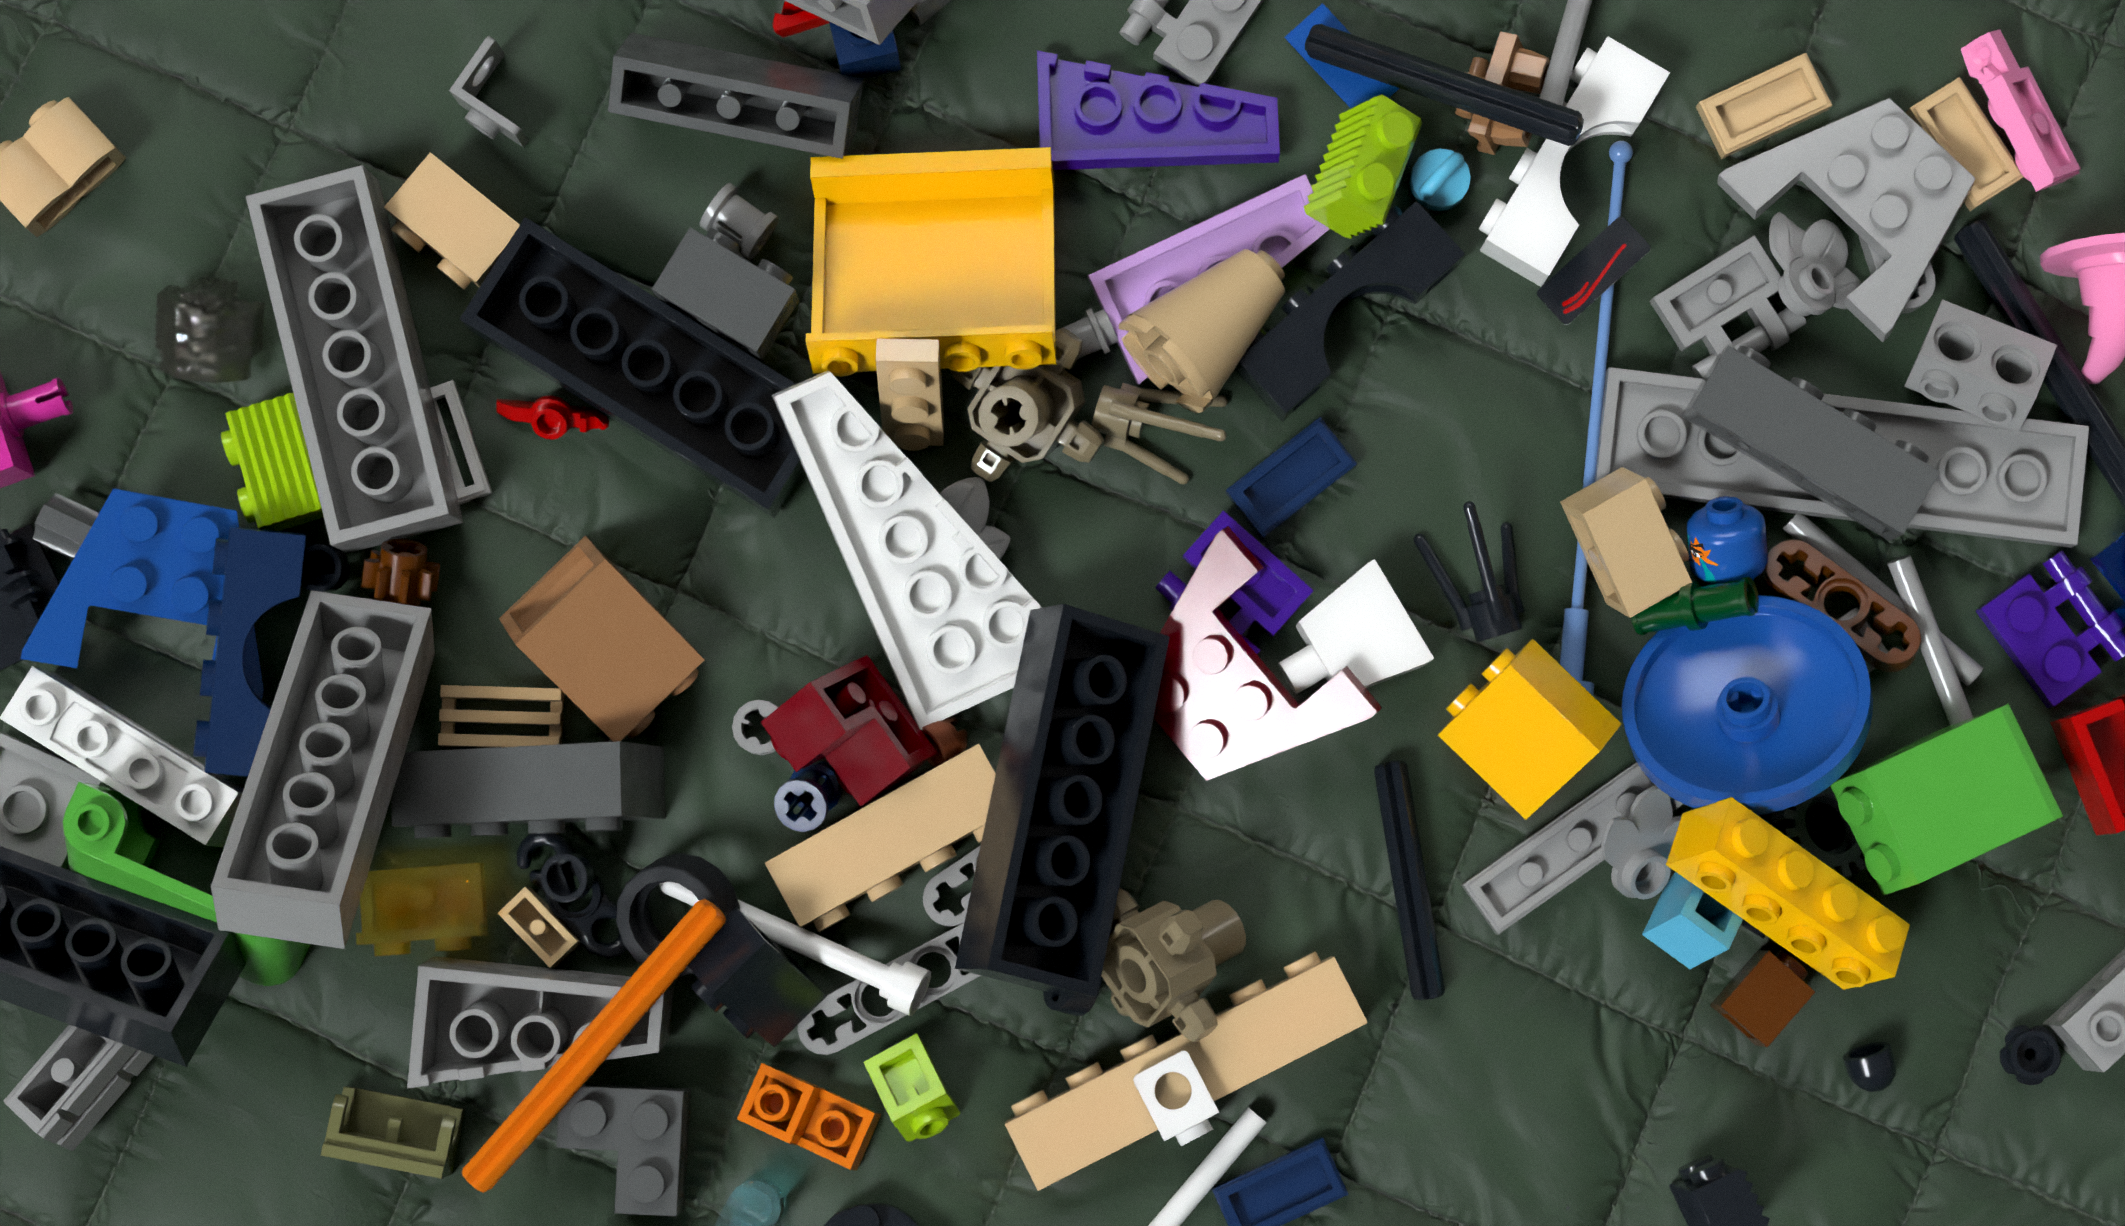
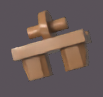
(1512, 68)

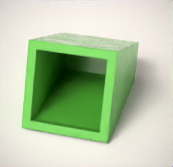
(1945, 799)

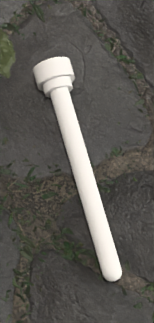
(898, 983)

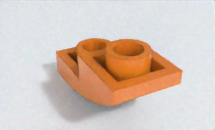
(809, 1116)

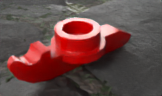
(551, 416)

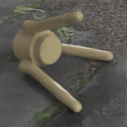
(1124, 414)

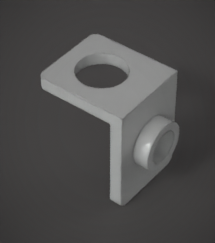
(469, 85)

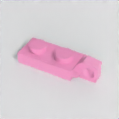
(2021, 111)

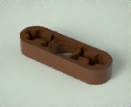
(1888, 617)

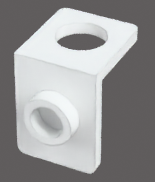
(1190, 1120)

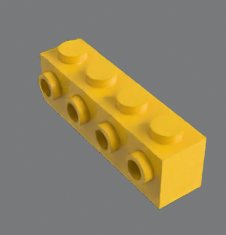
(1788, 894)

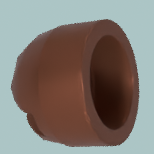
(945, 740)

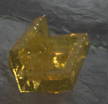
(423, 905)

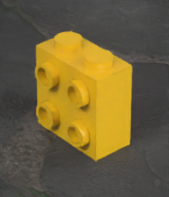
(1527, 727)

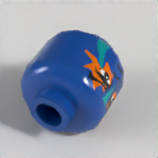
(1727, 541)

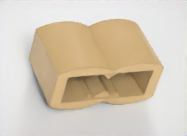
(54, 165)

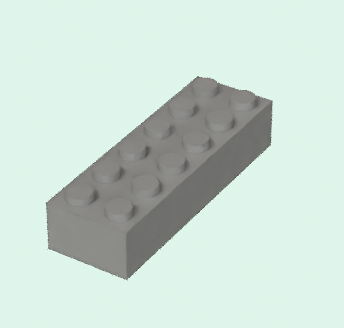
(354, 359)
(324, 771)

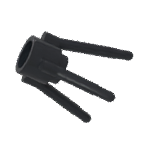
(1495, 608)

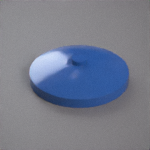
(1749, 707)

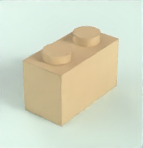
(452, 219)
(1628, 541)

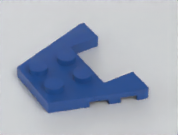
(144, 560)

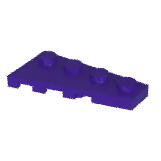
(1133, 120)

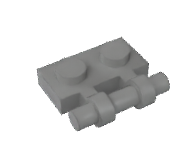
(1195, 40)
(1719, 294)

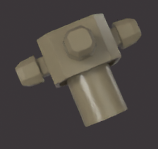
(1047, 417)
(1167, 958)

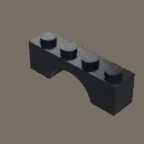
(1401, 261)

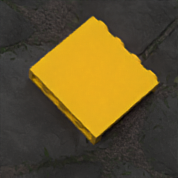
(934, 252)

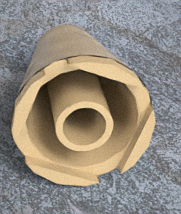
(1204, 326)

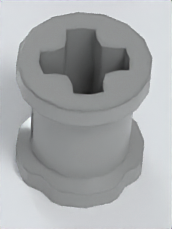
(739, 221)

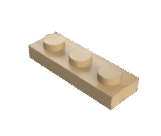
(910, 392)

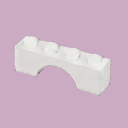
(1536, 224)

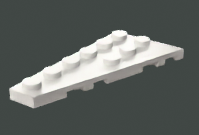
(926, 579)

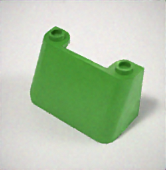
(114, 847)

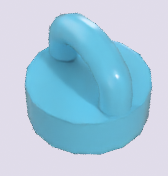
(1440, 179)

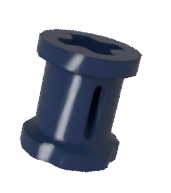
(792, 794)

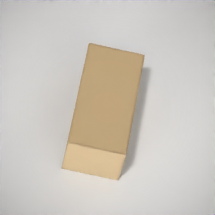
(539, 927)

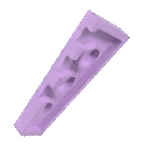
(1265, 223)

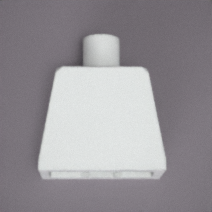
(1360, 629)

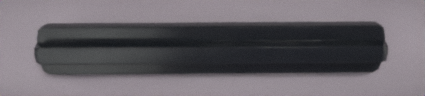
(1409, 880)

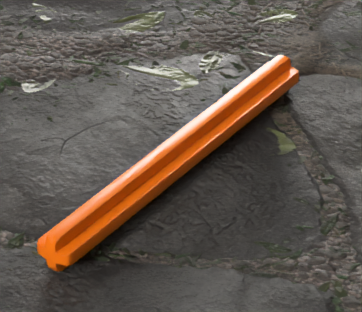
(593, 1045)

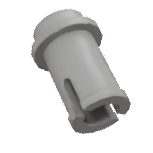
(1094, 331)

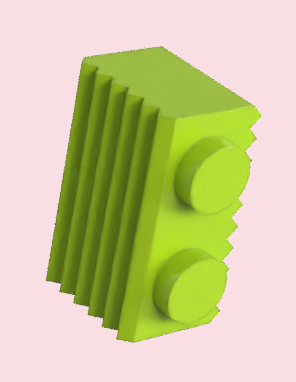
(1363, 166)
(274, 464)

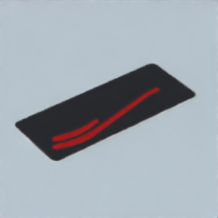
(1593, 270)

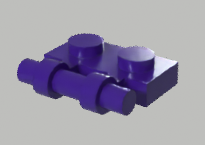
(1265, 599)
(2041, 641)

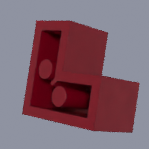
(854, 725)

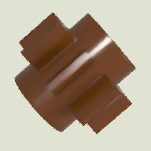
(401, 573)

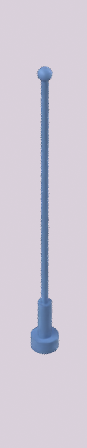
(1576, 618)

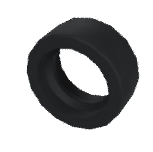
(690, 871)

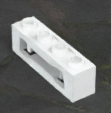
(124, 755)

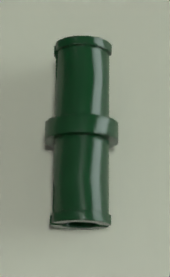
(1698, 605)

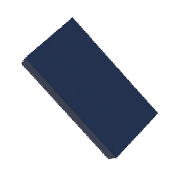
(1291, 478)
(1282, 1188)

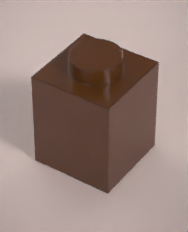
(1764, 996)

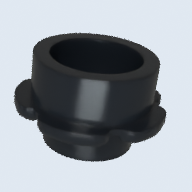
(2046, 1051)

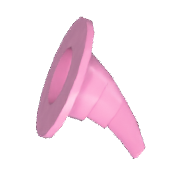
(2101, 276)

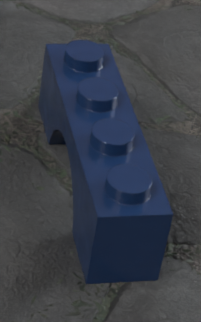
(258, 574)

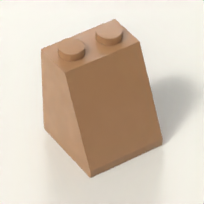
(601, 641)

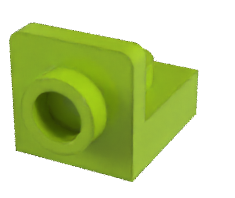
(912, 1089)

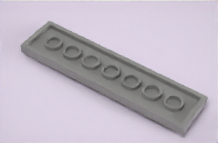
(1987, 485)

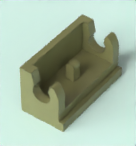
(393, 1132)

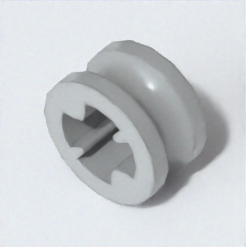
(752, 744)

